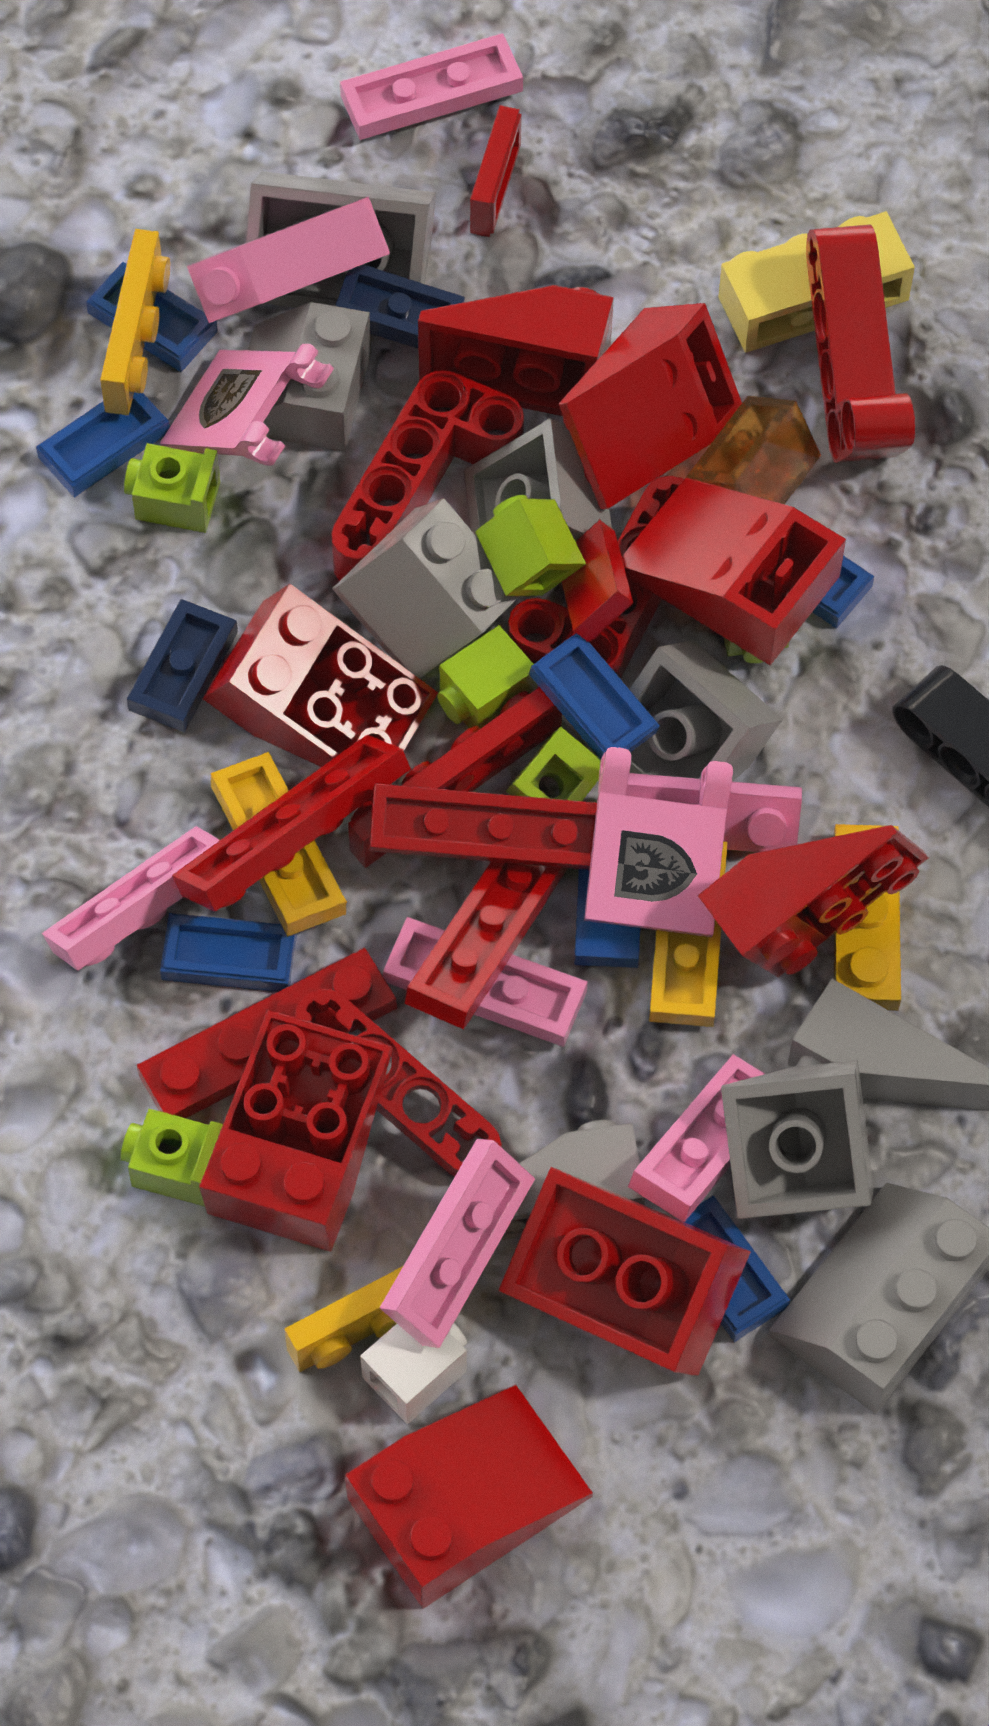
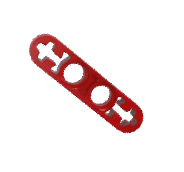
(403, 1077)

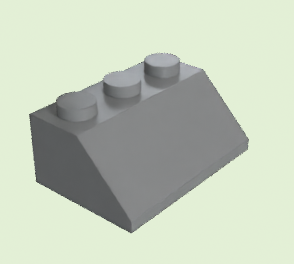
(402, 213)
(885, 1292)

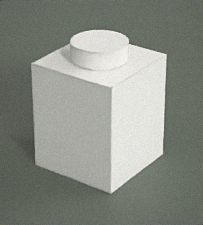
(413, 1374)

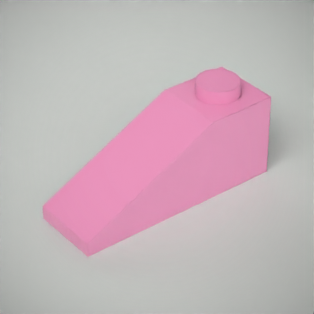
(288, 259)

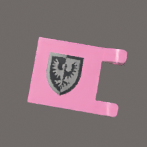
(236, 398)
(655, 853)

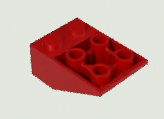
(650, 400)
(737, 564)
(315, 683)
(799, 895)
(296, 1131)

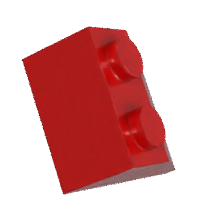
(520, 342)
(624, 1272)
(464, 1492)

